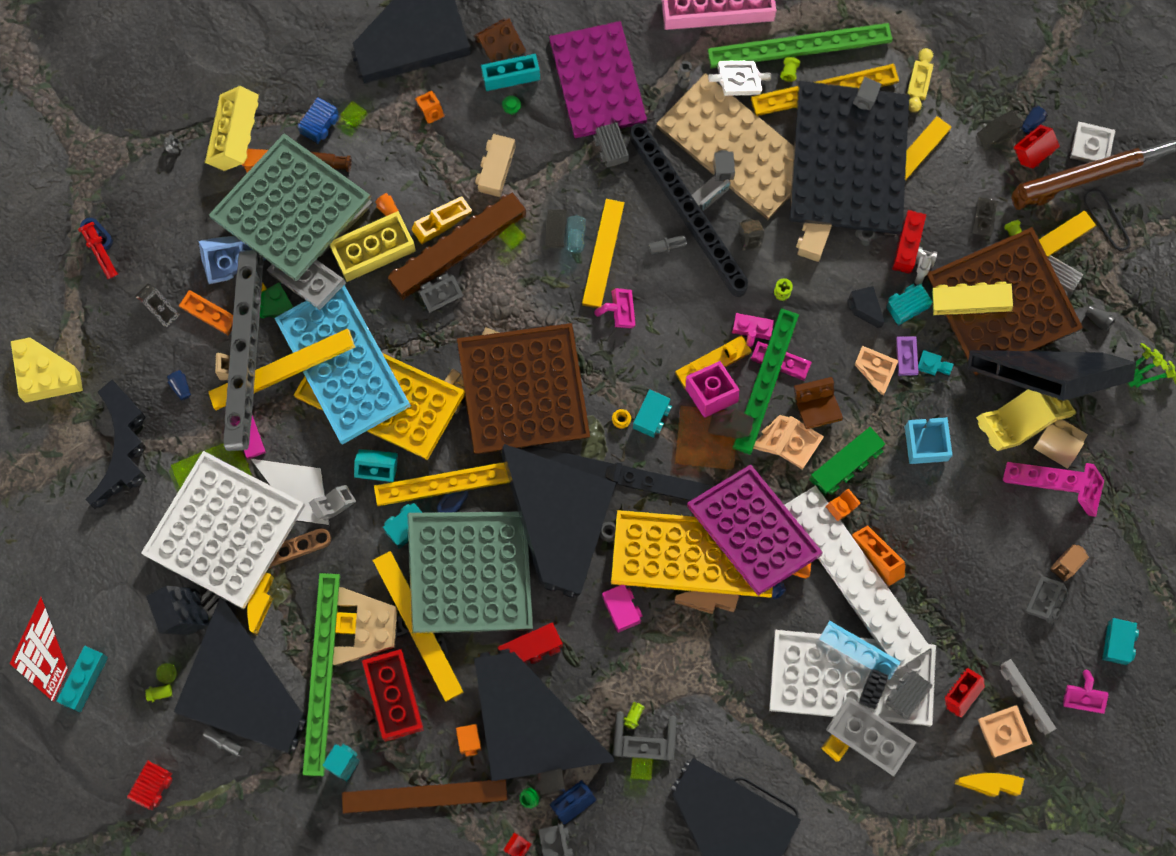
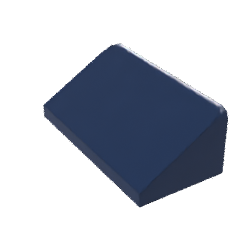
(573, 802)

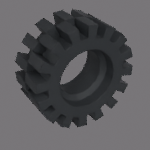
(873, 689)

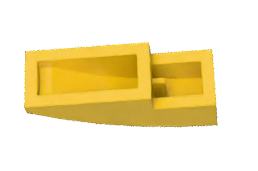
(441, 219)
(259, 604)
(992, 783)

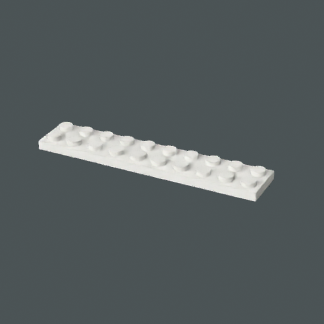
(858, 579)

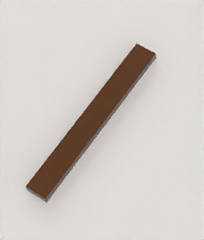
(424, 796)

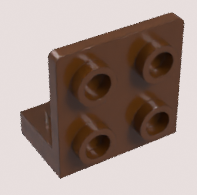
(500, 41)
(817, 403)

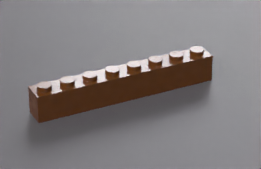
(457, 246)

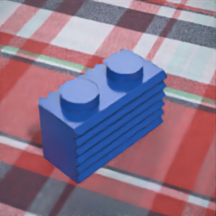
(318, 120)

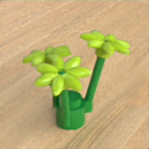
(1157, 361)

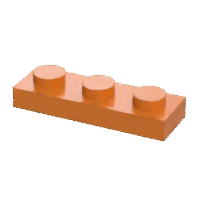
(207, 312)

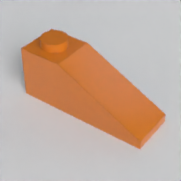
(881, 556)

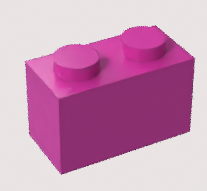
(622, 608)

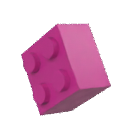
(712, 389)

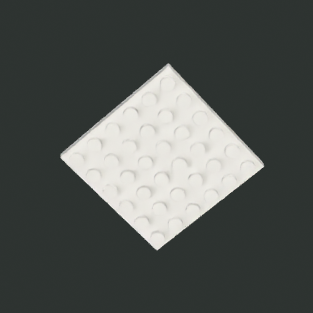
(223, 529)

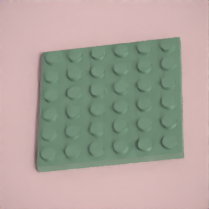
(290, 207)
(469, 572)

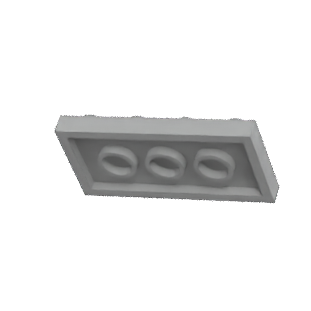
(315, 285)
(871, 736)

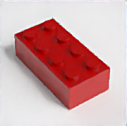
(392, 695)

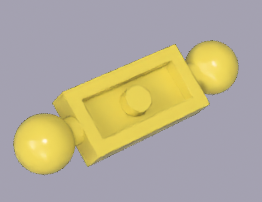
(920, 80)

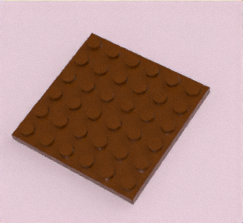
(1040, 304)
(523, 388)

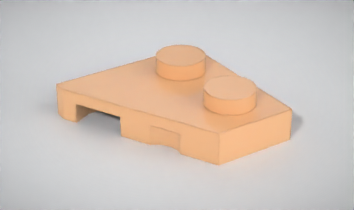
(876, 368)
(776, 435)

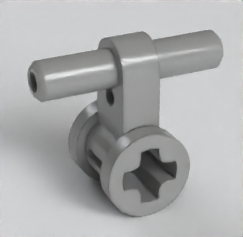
(925, 261)

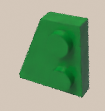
(274, 302)

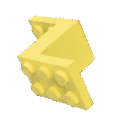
(1022, 418)

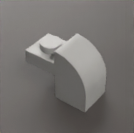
(332, 503)

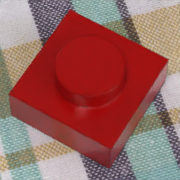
(517, 846)

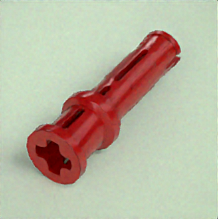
(94, 241)

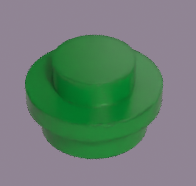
(511, 104)
(529, 798)

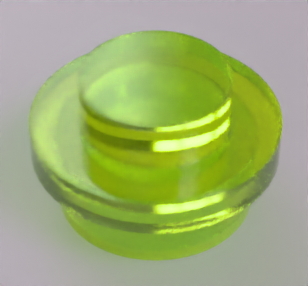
(166, 673)

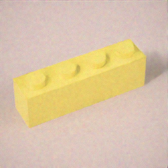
(972, 299)

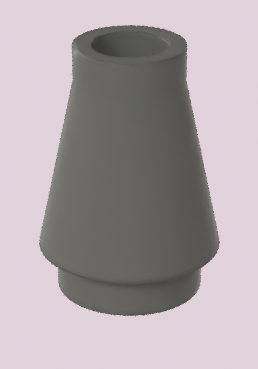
(1101, 318)

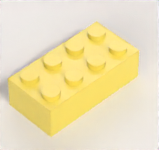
(232, 128)
(372, 246)

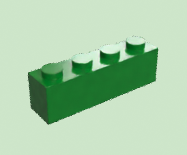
(847, 461)

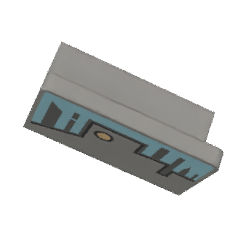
(710, 192)

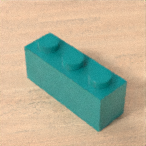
(510, 72)
(82, 679)
(341, 761)

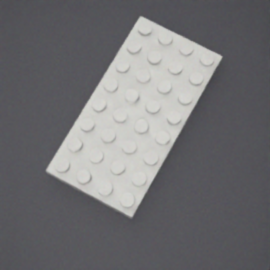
(818, 679)

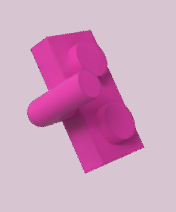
(622, 308)
(752, 327)
(1085, 697)

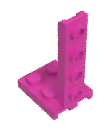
(1086, 483)

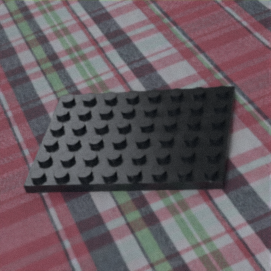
(849, 159)

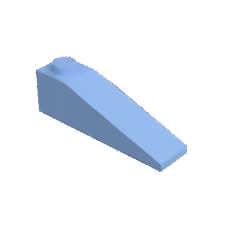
(221, 257)

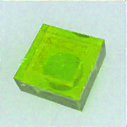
(353, 114)
(512, 236)
(641, 768)

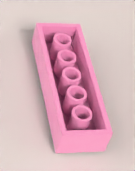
(705, 13)

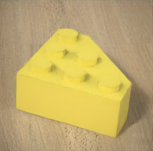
(42, 372)

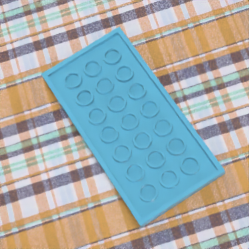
(354, 387)

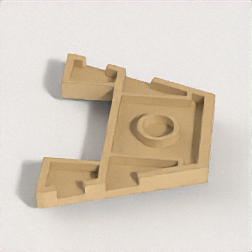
(373, 627)

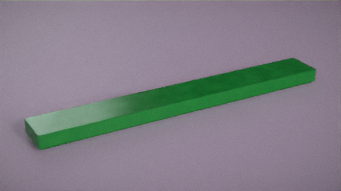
(767, 377)

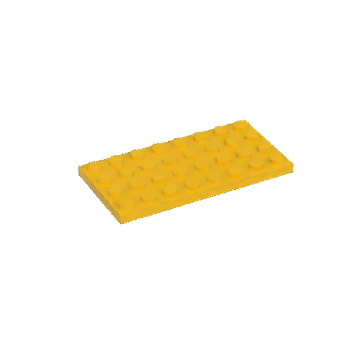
(418, 426)
(672, 555)

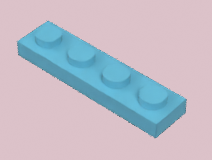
(859, 649)

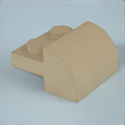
(1061, 442)

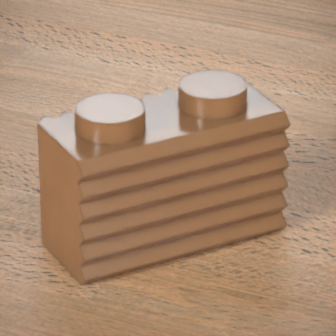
(1069, 562)

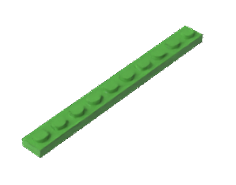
(802, 45)
(321, 675)

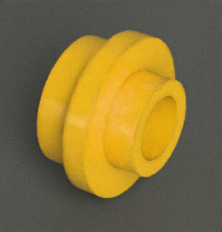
(621, 413)

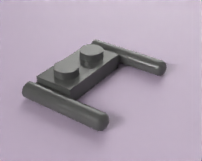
(644, 747)

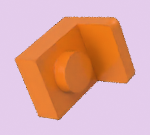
(430, 107)
(843, 505)

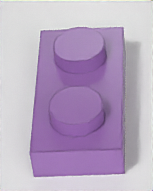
(907, 356)

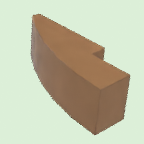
(707, 601)

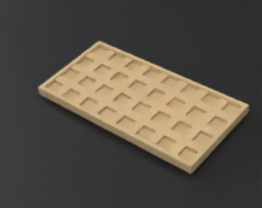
(711, 122)

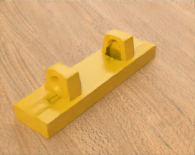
(737, 350)

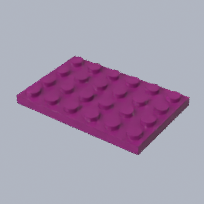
(597, 78)
(754, 529)

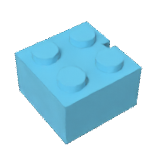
(928, 443)

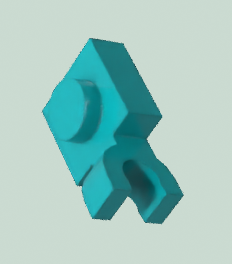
(931, 363)

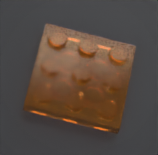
(698, 446)

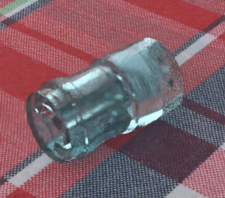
(575, 233)

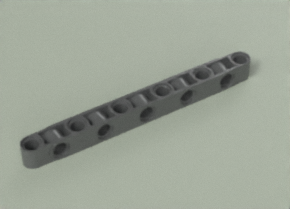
(243, 363)

